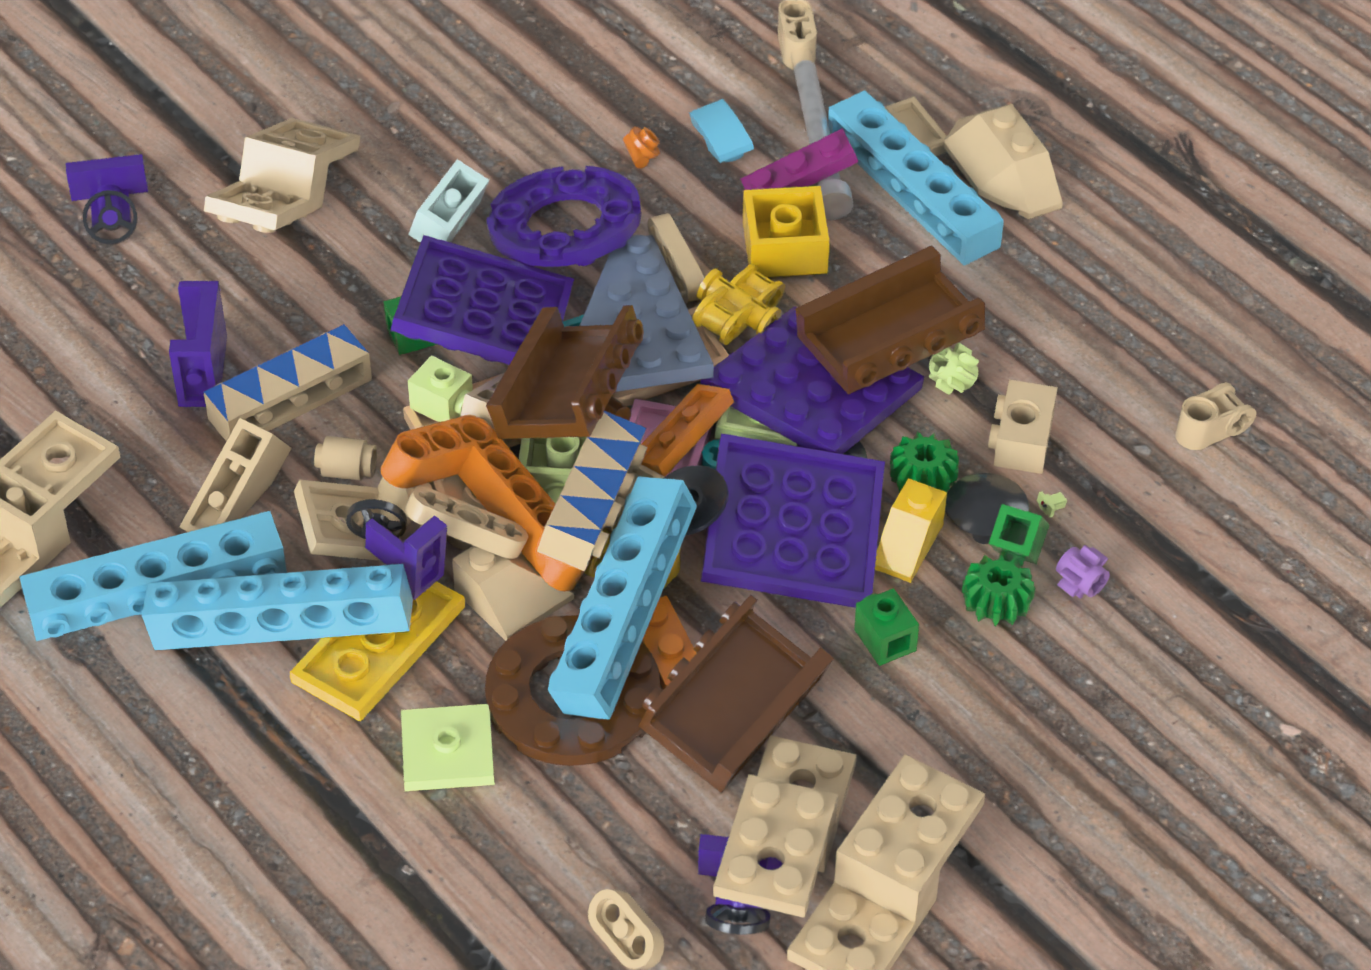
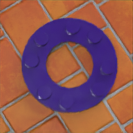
(599, 186)

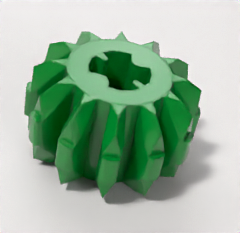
(925, 462)
(998, 589)

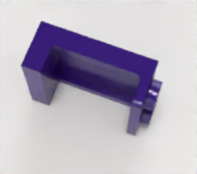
(200, 359)

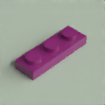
(805, 165)

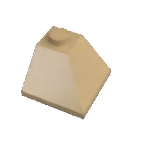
(505, 590)

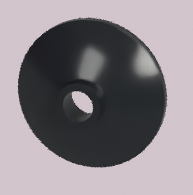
(708, 492)

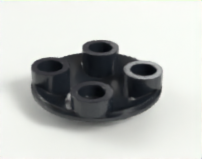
(976, 502)

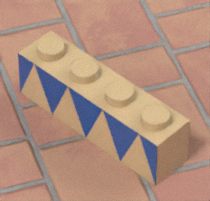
(290, 383)
(592, 491)

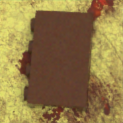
(888, 320)
(563, 376)
(731, 694)

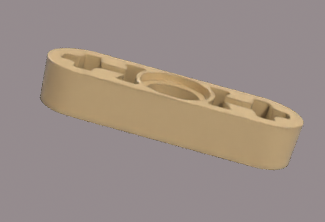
(677, 256)
(468, 522)

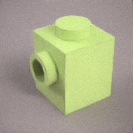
(438, 389)

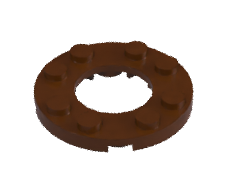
(551, 737)

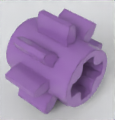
(1082, 571)

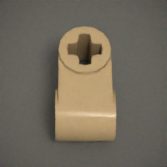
(1212, 417)

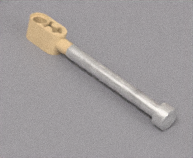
(798, 49)

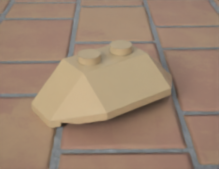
(1005, 161)

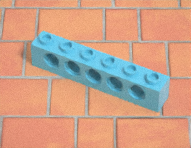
(917, 178)
(116, 582)
(622, 598)
(278, 607)

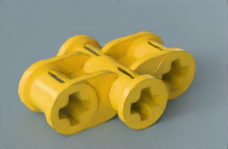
(734, 305)

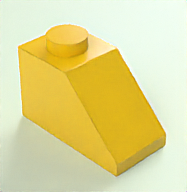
(910, 530)

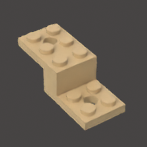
(281, 174)
(39, 491)
(324, 502)
(785, 824)
(888, 871)

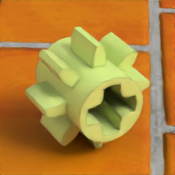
(954, 369)

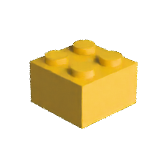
(786, 231)

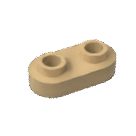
(627, 933)

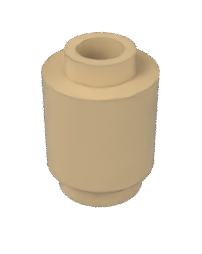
(346, 458)

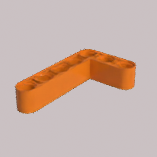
(492, 474)

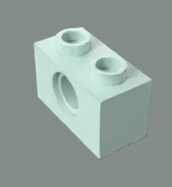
(449, 204)

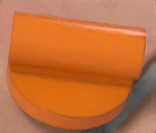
(642, 146)

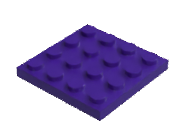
(475, 300)
(794, 395)
(795, 522)

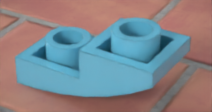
(722, 131)

